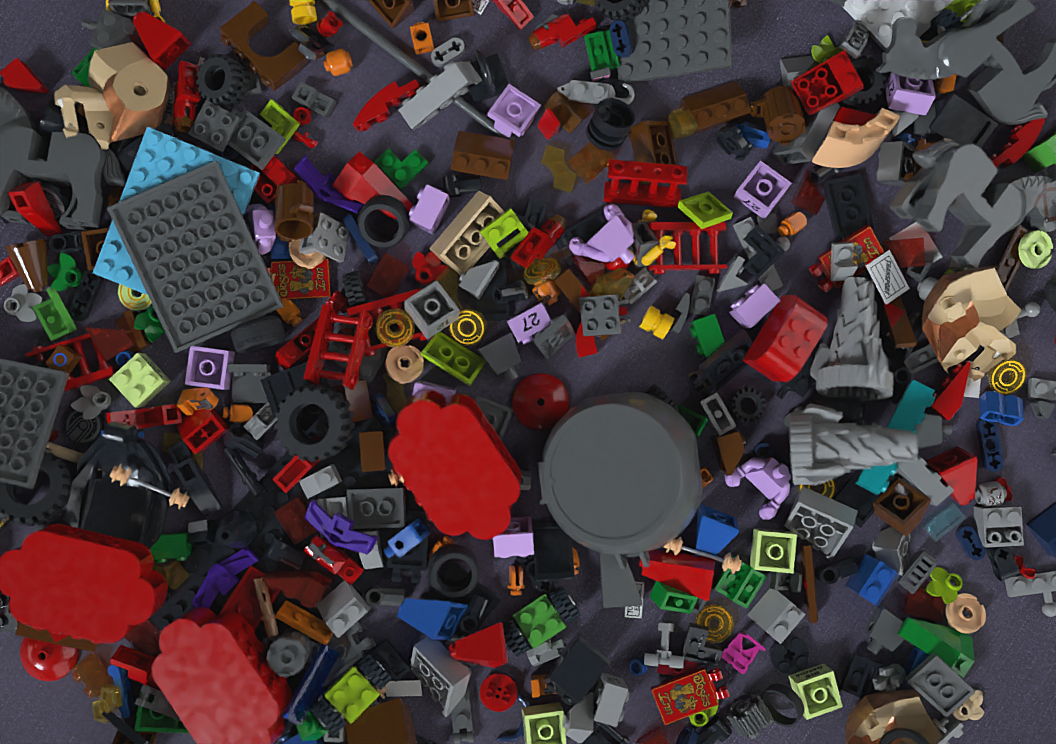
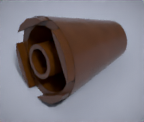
(31, 262)

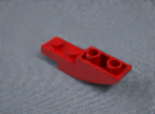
(377, 107)
(1019, 143)

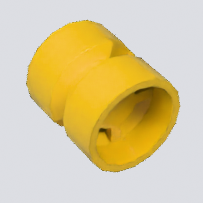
(303, 11)
(656, 322)

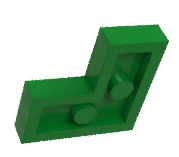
(401, 172)

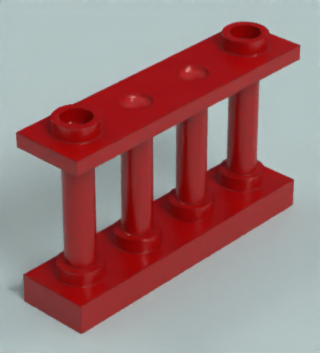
(644, 194)
(676, 230)
(376, 308)
(322, 338)
(86, 377)

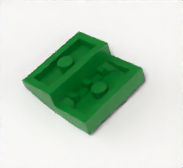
(741, 585)

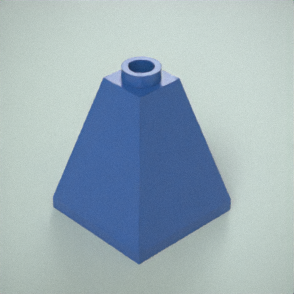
(713, 530)

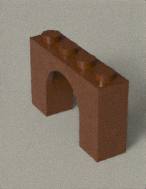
(272, 70)

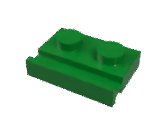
(601, 51)

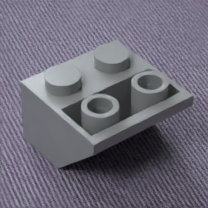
(999, 525)

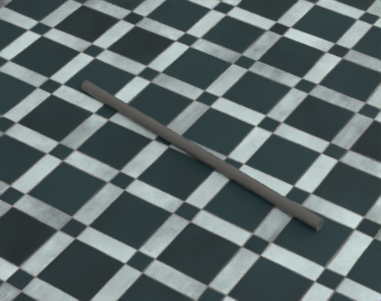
(410, 63)

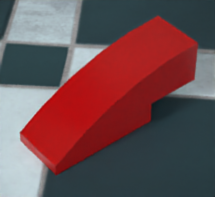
(294, 471)

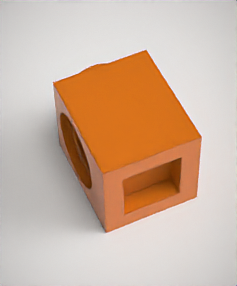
(425, 45)

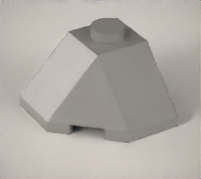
(892, 549)
(579, 719)

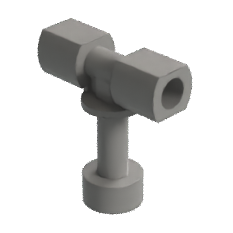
(664, 656)

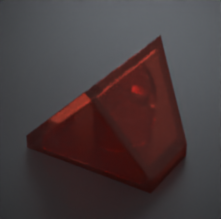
(807, 196)
(110, 341)

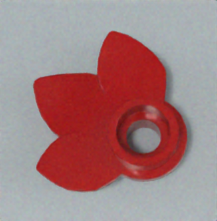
(429, 264)

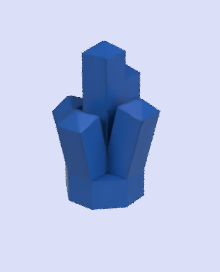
(754, 134)

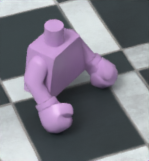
(261, 226)
(610, 241)
(768, 477)

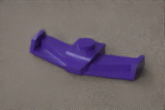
(323, 186)
(339, 529)
(222, 576)

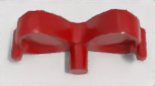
(304, 138)
(1002, 481)
(1026, 572)

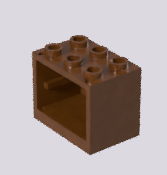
(382, 724)

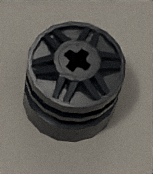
(610, 124)

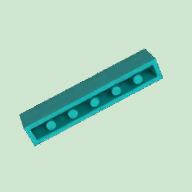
(905, 417)

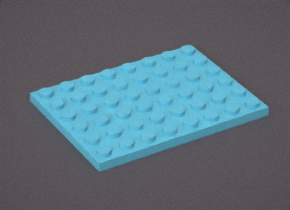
(157, 162)

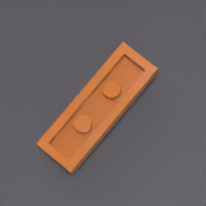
(304, 622)

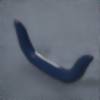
(513, 737)

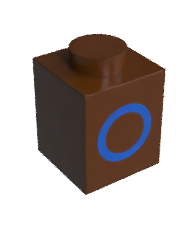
(63, 359)

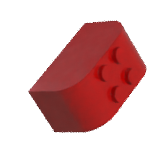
(786, 339)

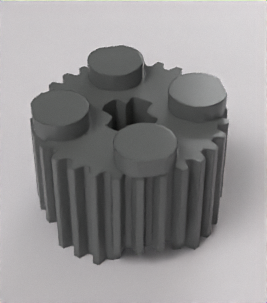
(750, 716)

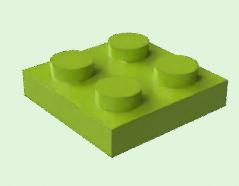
(705, 209)

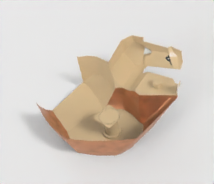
(123, 96)
(969, 312)
(886, 711)

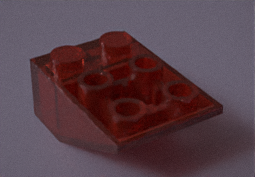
(303, 585)

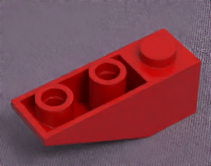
(34, 206)
(297, 348)
(951, 392)

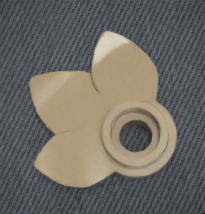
(971, 708)

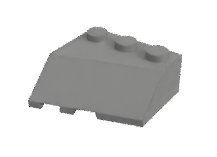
(821, 521)
(440, 672)

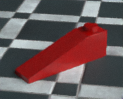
(363, 180)

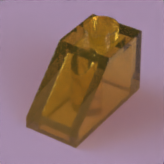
(682, 123)
(613, 283)

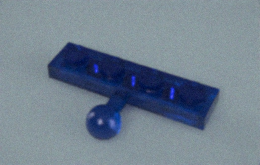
(311, 685)

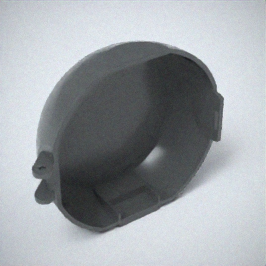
(621, 474)

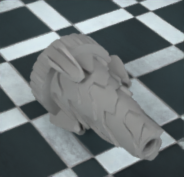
(856, 358)
(828, 448)

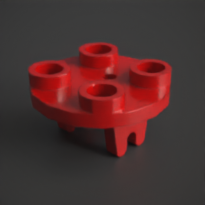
(507, 694)

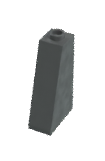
(806, 145)
(617, 584)

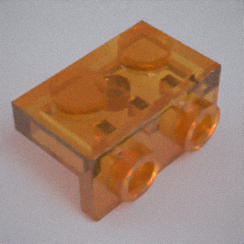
(590, 162)
(92, 675)

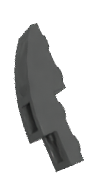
(855, 40)

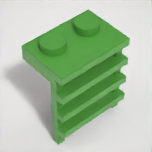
(54, 316)

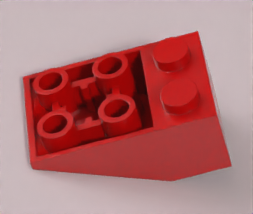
(827, 83)

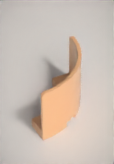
(854, 144)

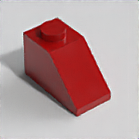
(22, 78)

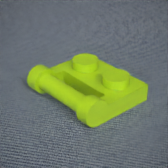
(500, 228)

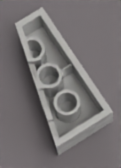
(439, 93)
(924, 480)

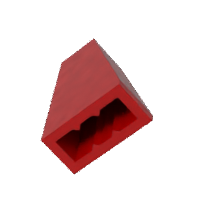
(681, 571)

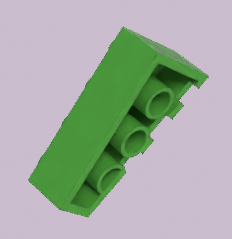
(1042, 154)

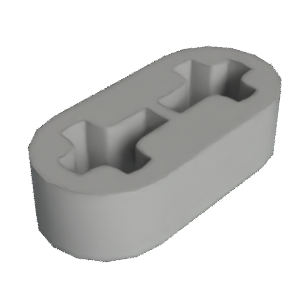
(445, 48)

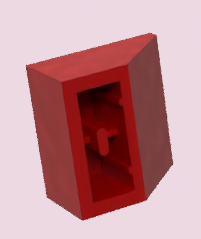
(271, 176)
(202, 429)

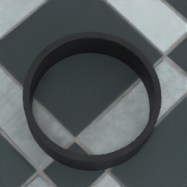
(792, 696)

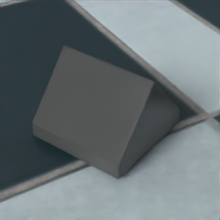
(920, 272)
(1042, 409)

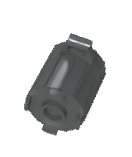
(289, 651)

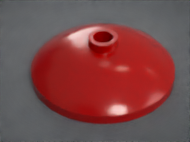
(534, 388)
(55, 666)

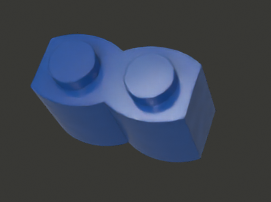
(1001, 408)

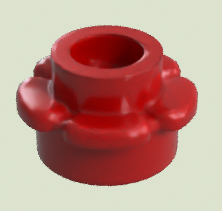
(302, 111)

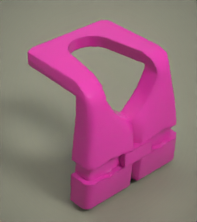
(737, 656)

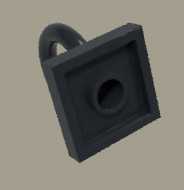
(492, 77)

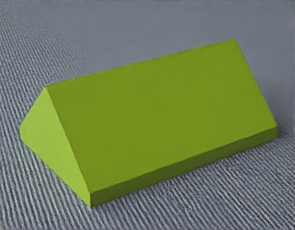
(453, 358)

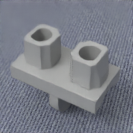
(639, 285)
(261, 422)
(948, 728)

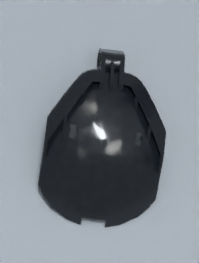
(115, 509)

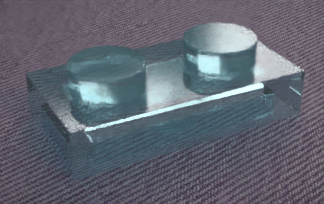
(943, 521)

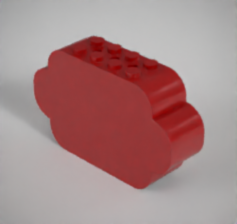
(455, 464)
(81, 583)
(220, 679)

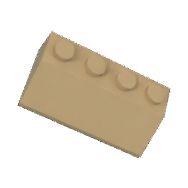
(461, 241)

